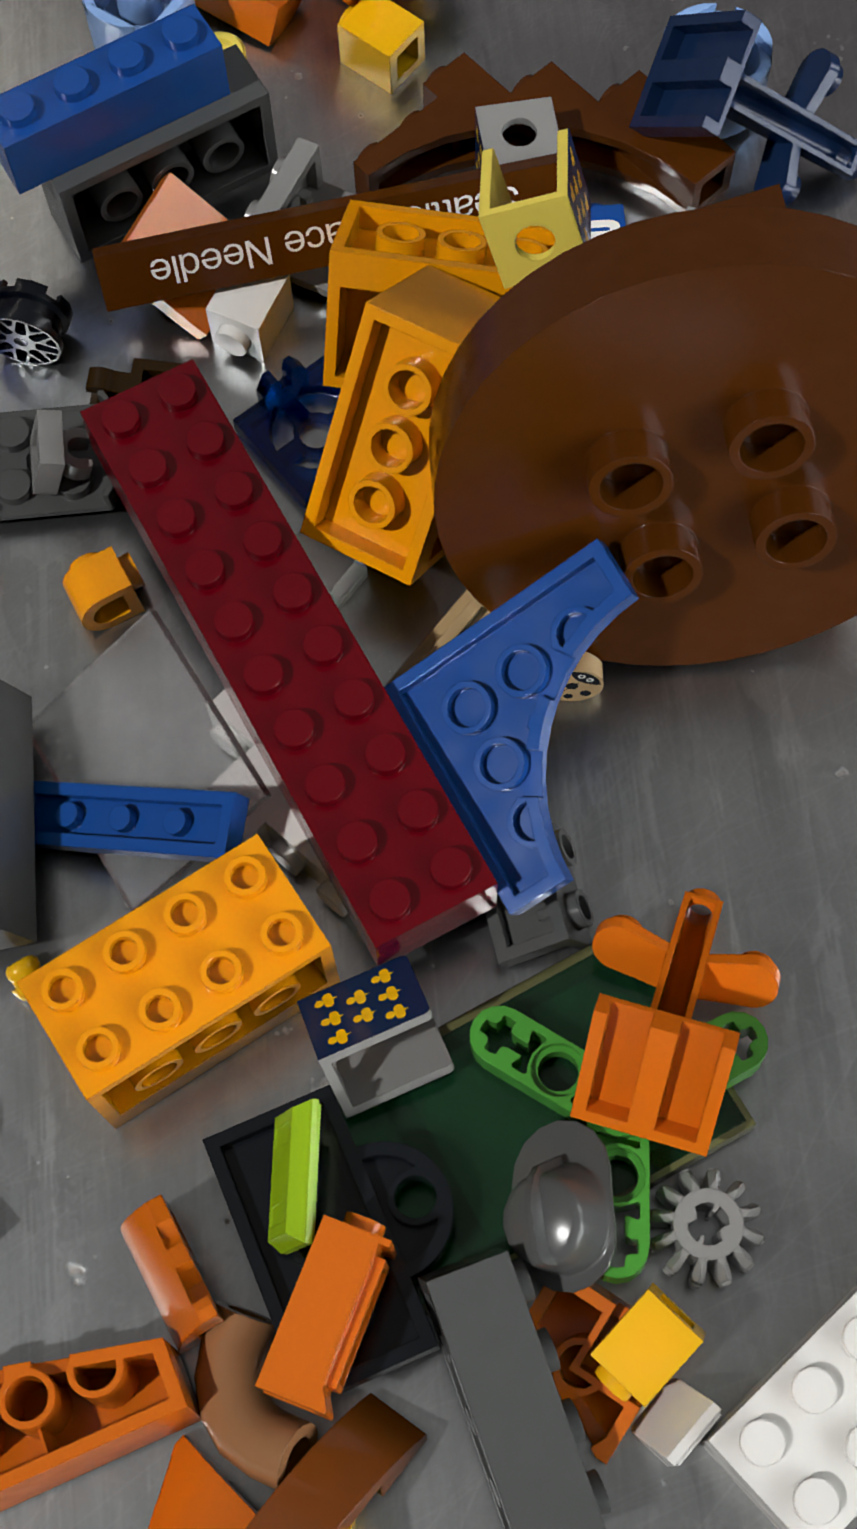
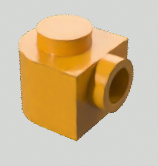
(103, 589)

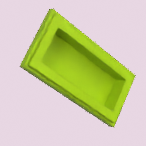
(294, 1177)

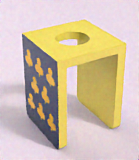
(561, 212)

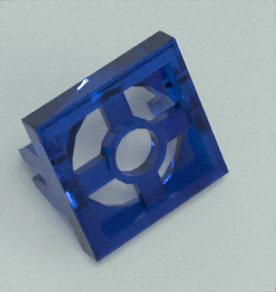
(283, 396)

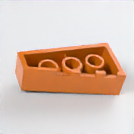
(87, 1412)

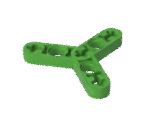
(619, 1144)

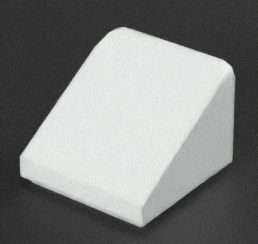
(675, 1422)

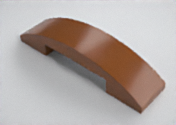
(343, 1470)

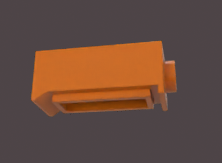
(327, 1313)

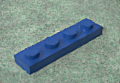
(138, 820)

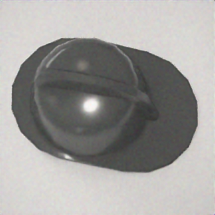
(562, 1207)

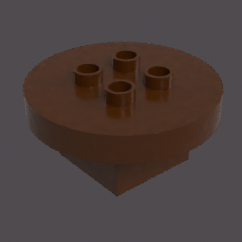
(683, 408)

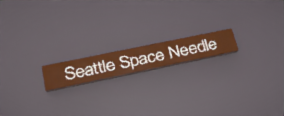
(282, 239)

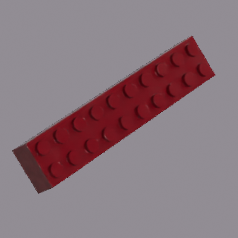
(290, 665)

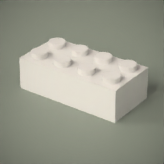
(797, 1429)

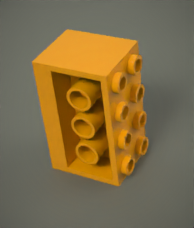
(388, 243)
(375, 466)
(181, 982)

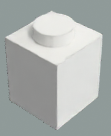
(250, 316)

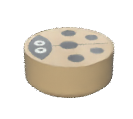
(585, 680)

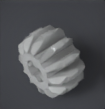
(725, 1242)

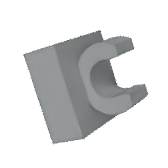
(51, 452)

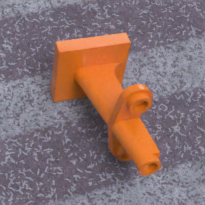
(655, 1065)

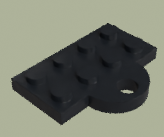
(349, 1180)

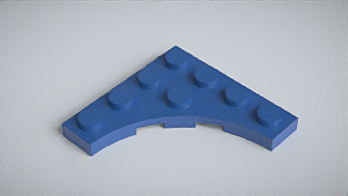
(489, 708)

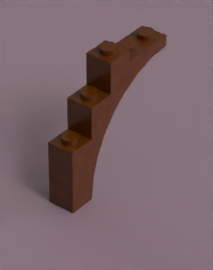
(443, 136)

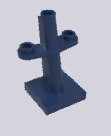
(702, 82)

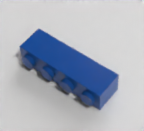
(110, 97)

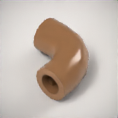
(236, 1414)

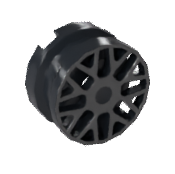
(32, 322)

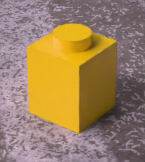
(381, 42)
(646, 1347)

